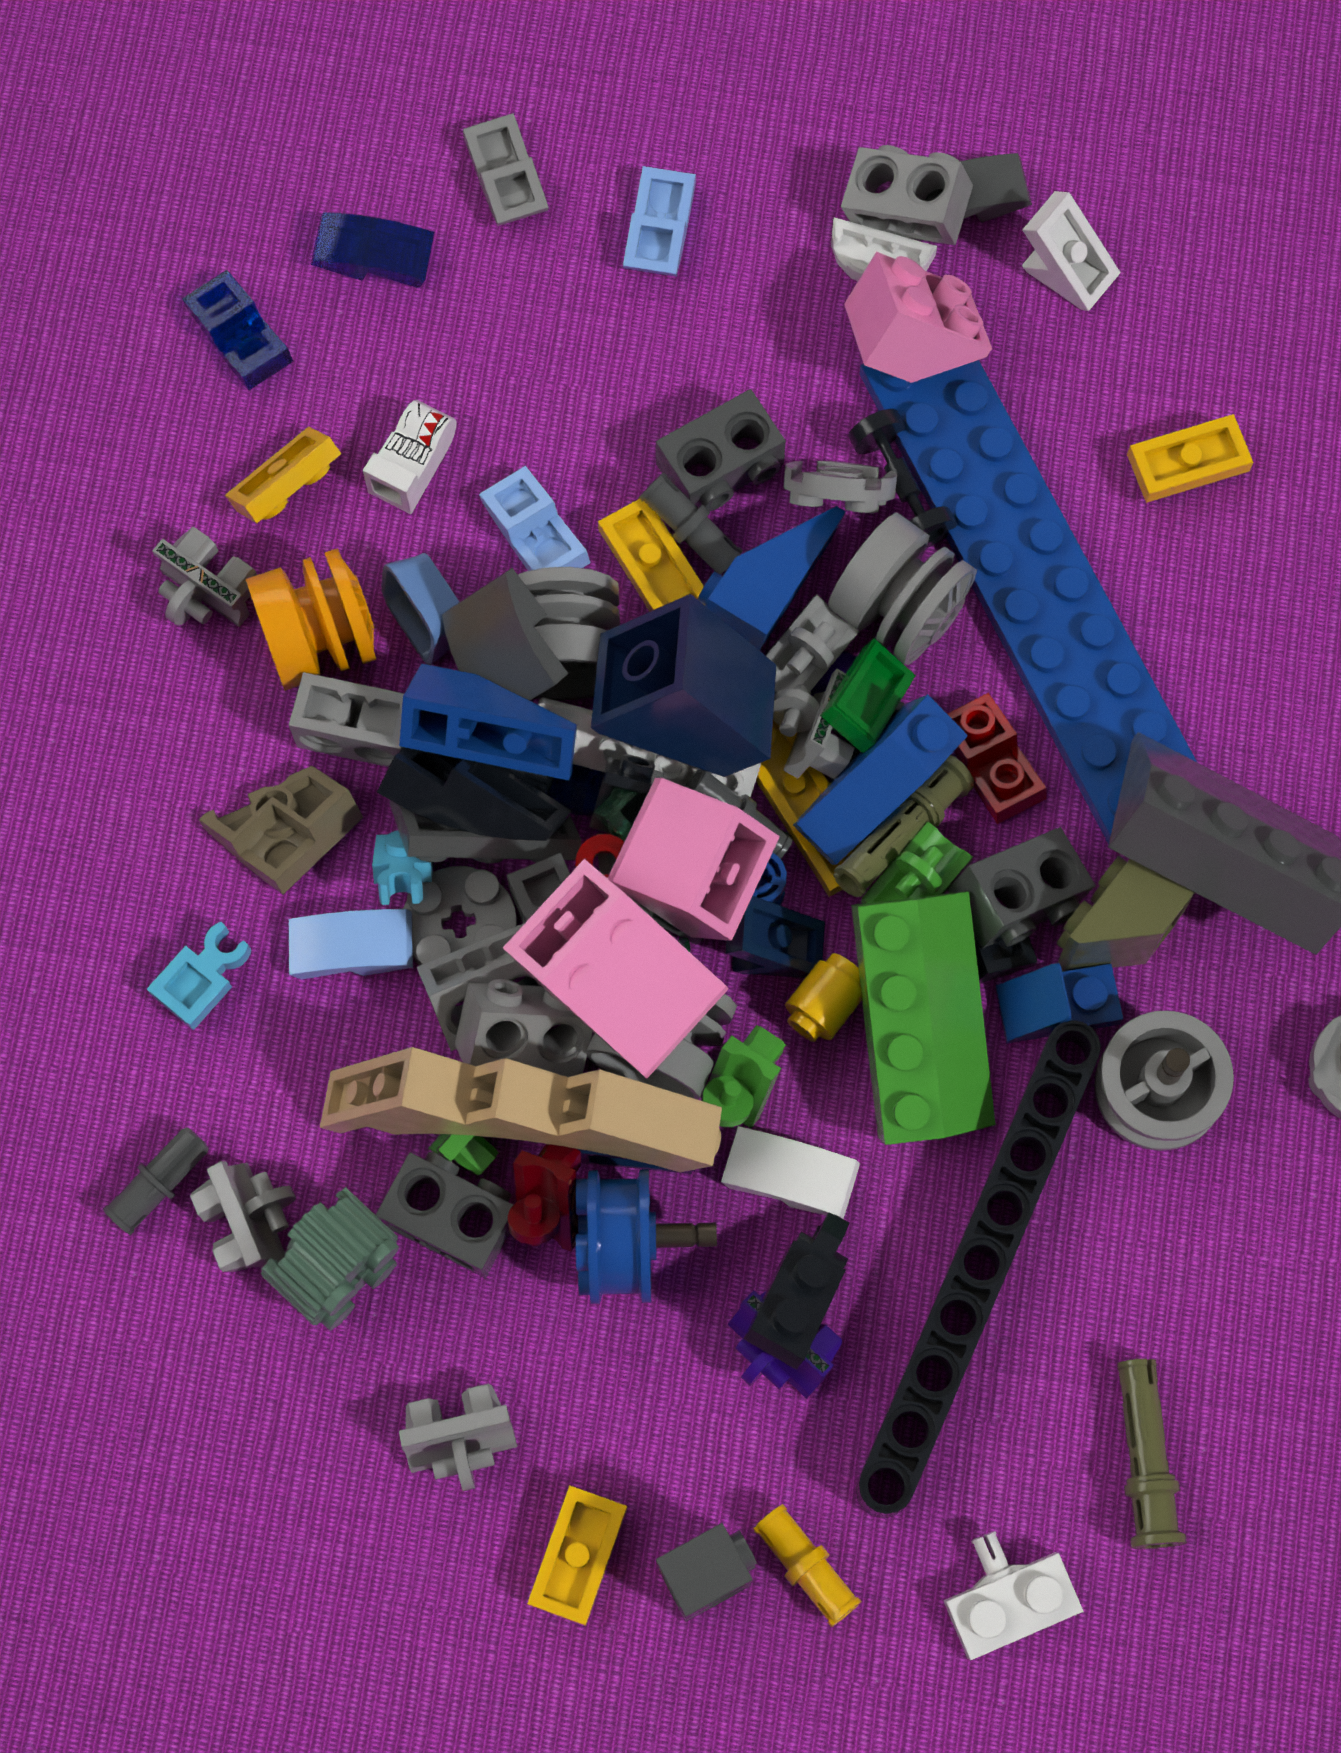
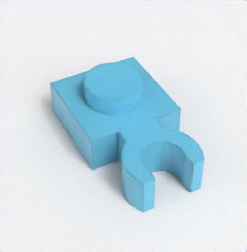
(396, 871)
(195, 982)

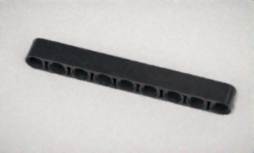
(987, 1237)

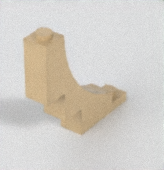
(512, 1100)

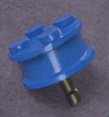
(622, 1236)

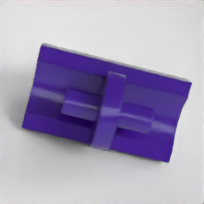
(809, 1373)

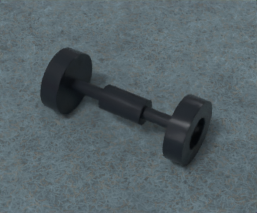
(877, 433)

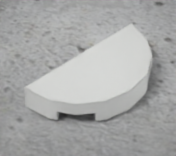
(857, 244)

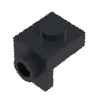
(628, 773)

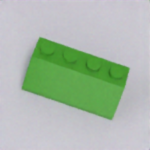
(923, 1017)

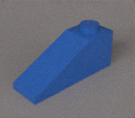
(768, 577)
(484, 723)
(881, 778)

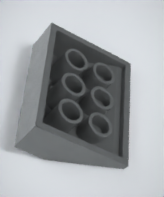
(1229, 845)

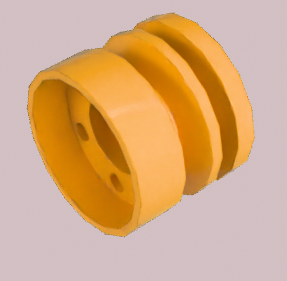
(312, 618)

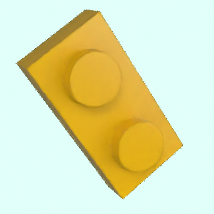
(1190, 458)
(296, 464)
(577, 1555)

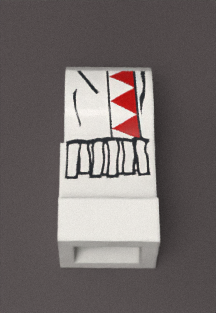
(410, 456)

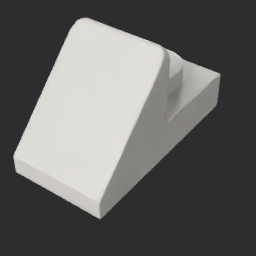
(1068, 252)

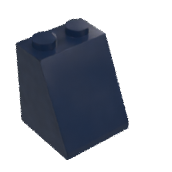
(685, 689)

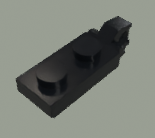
(800, 1293)

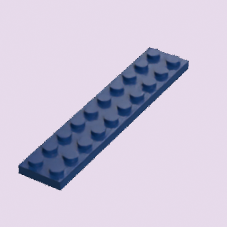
(1030, 577)

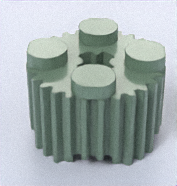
(332, 1259)

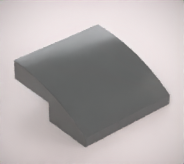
(497, 638)

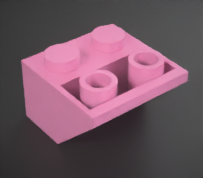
(914, 320)
(693, 860)

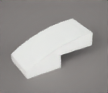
(790, 1172)

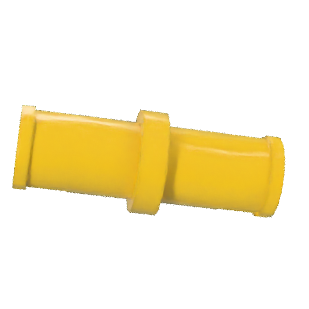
(807, 1565)

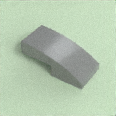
(505, 170)

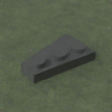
(436, 842)

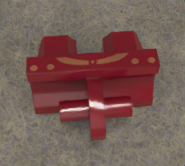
(546, 1197)

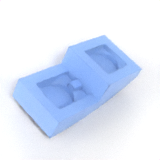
(659, 221)
(532, 523)
(350, 941)

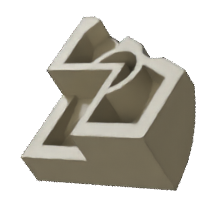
(286, 826)

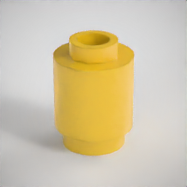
(825, 998)

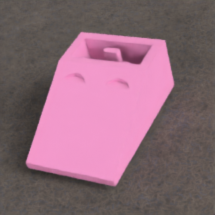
(615, 968)

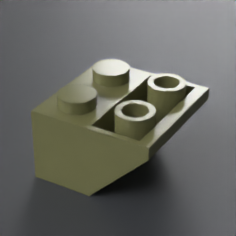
(1127, 922)

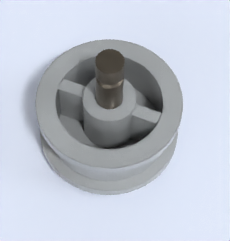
(1163, 1080)

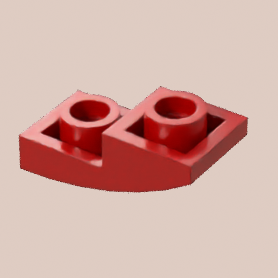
(995, 761)

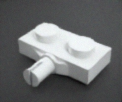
(1010, 1600)

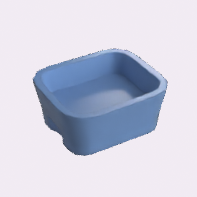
(417, 600)

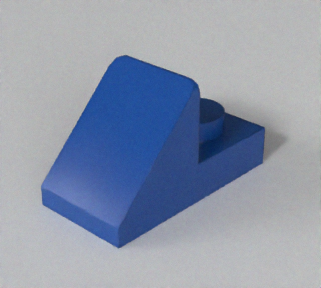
(1047, 997)

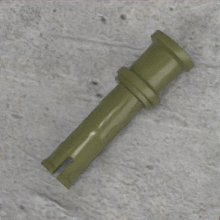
(902, 825)
(1150, 1482)

